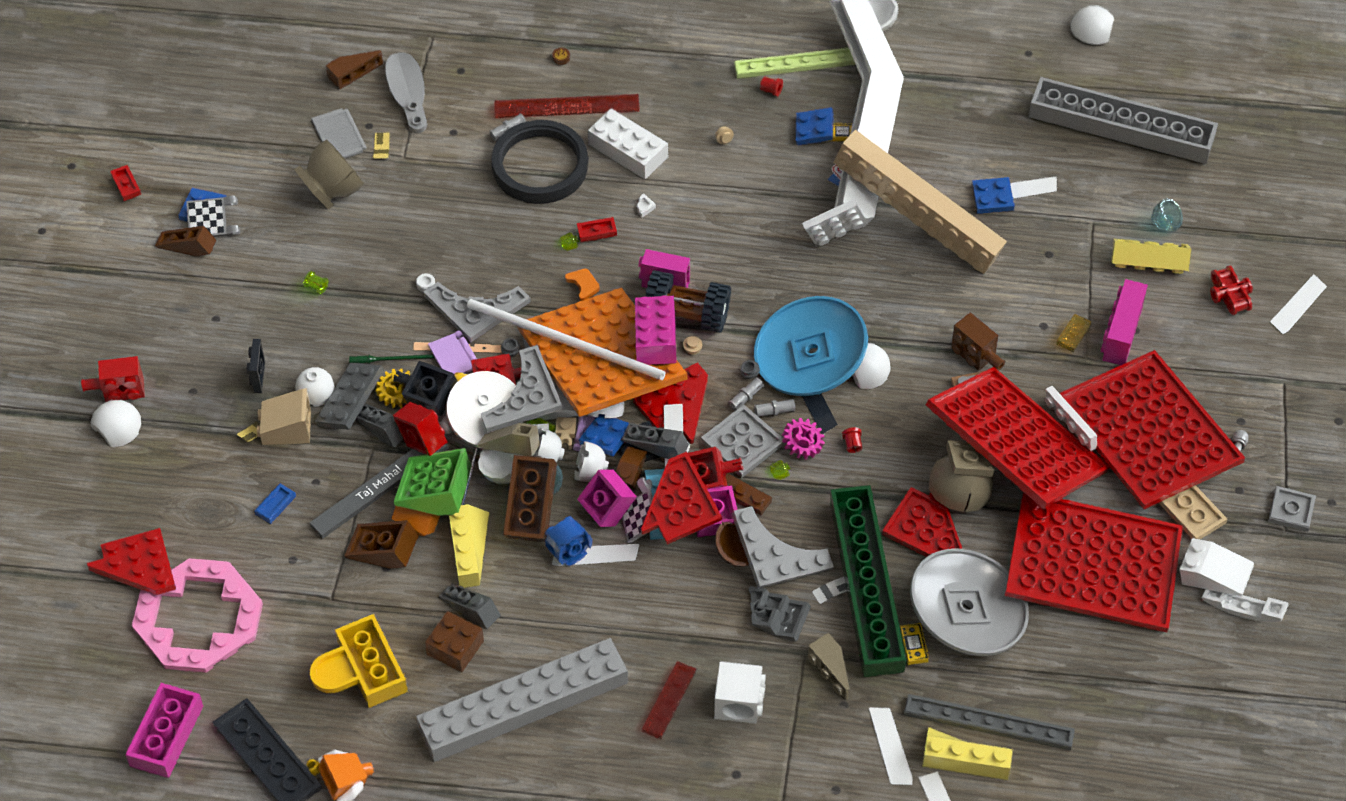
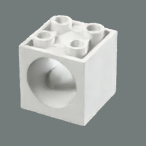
(739, 692)

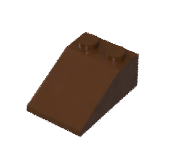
(383, 543)

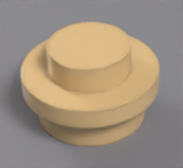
(724, 135)
(692, 345)

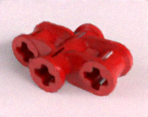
(1231, 290)

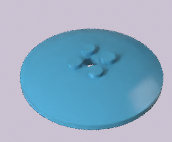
(809, 324)

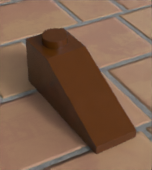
(352, 67)
(189, 241)

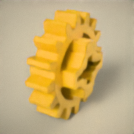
(387, 389)

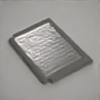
(340, 132)

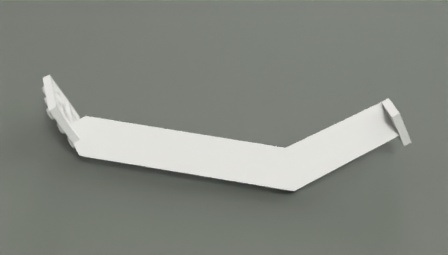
(873, 116)

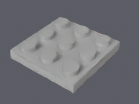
(743, 437)

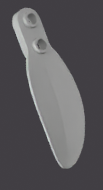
(407, 88)

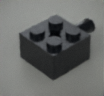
(427, 386)

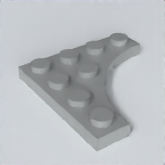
(469, 321)
(531, 397)
(773, 559)

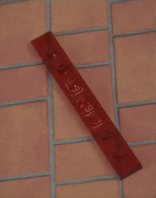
(566, 106)

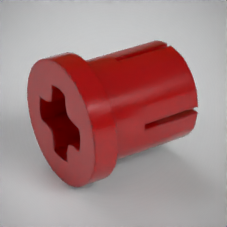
(771, 85)
(852, 439)

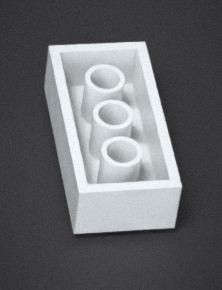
(628, 143)

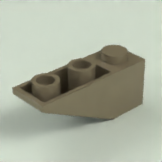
(514, 439)
(828, 657)

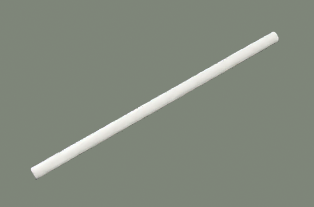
(566, 339)

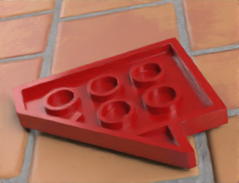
(687, 392)
(680, 502)
(922, 524)
(137, 562)

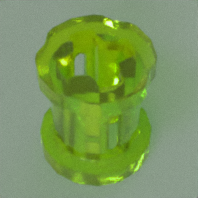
(316, 282)

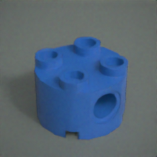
(568, 541)

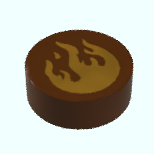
(561, 56)

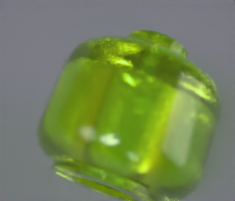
(569, 241)
(780, 470)

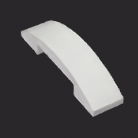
(1247, 607)

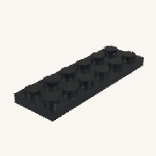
(266, 753)

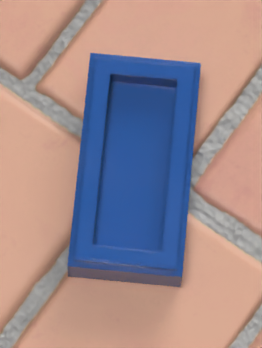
(275, 503)

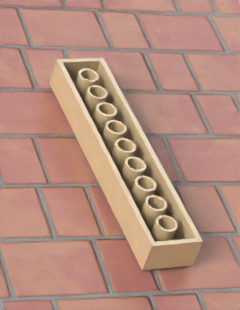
(919, 201)

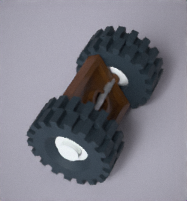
(692, 303)

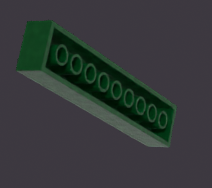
(867, 581)

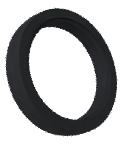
(547, 194)

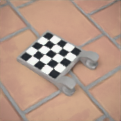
(212, 215)
(637, 512)

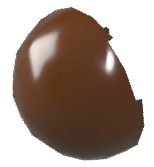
(730, 545)

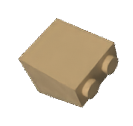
(285, 419)

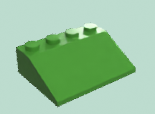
(435, 482)

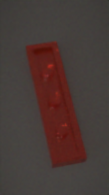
(669, 700)

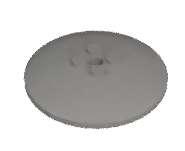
(972, 579)

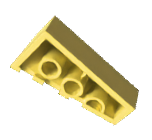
(1151, 255)
(469, 538)
(964, 757)

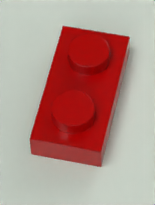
(125, 182)
(596, 229)

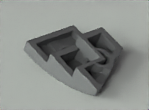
(777, 613)

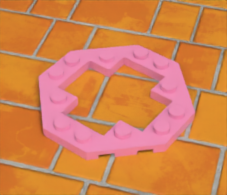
(222, 644)

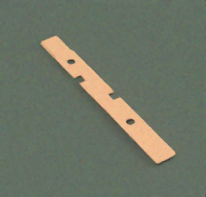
(477, 347)

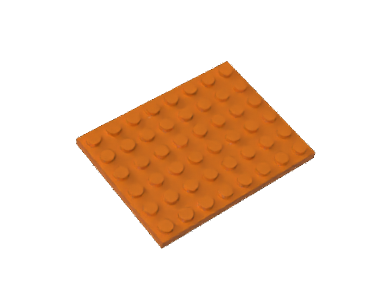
(584, 378)

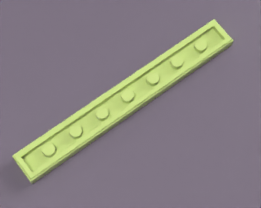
(793, 63)

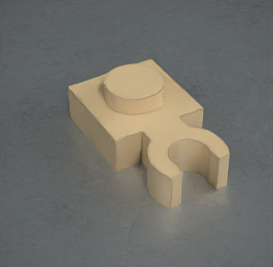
(566, 429)

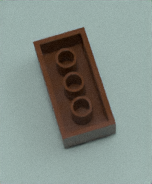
(530, 498)

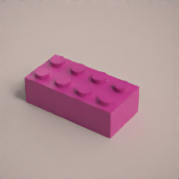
(1123, 322)
(655, 330)
(164, 730)

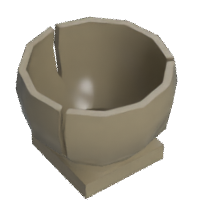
(329, 174)
(960, 474)

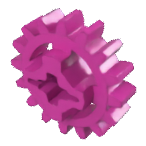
(803, 438)

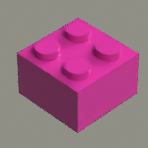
(606, 498)
(726, 504)

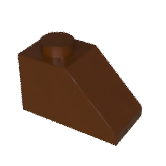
(630, 466)

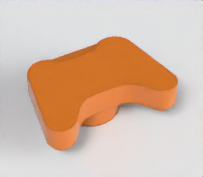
(585, 281)

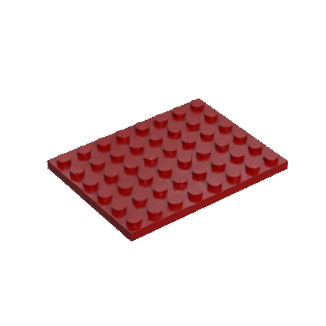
(1152, 429)
(1017, 437)
(1095, 562)

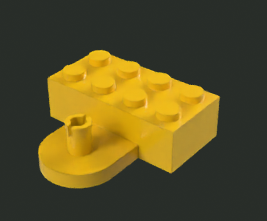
(361, 660)

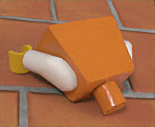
(341, 773)

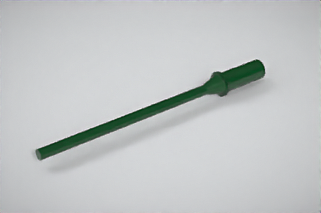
(369, 359)

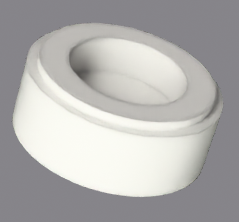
(424, 281)

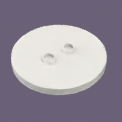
(472, 396)

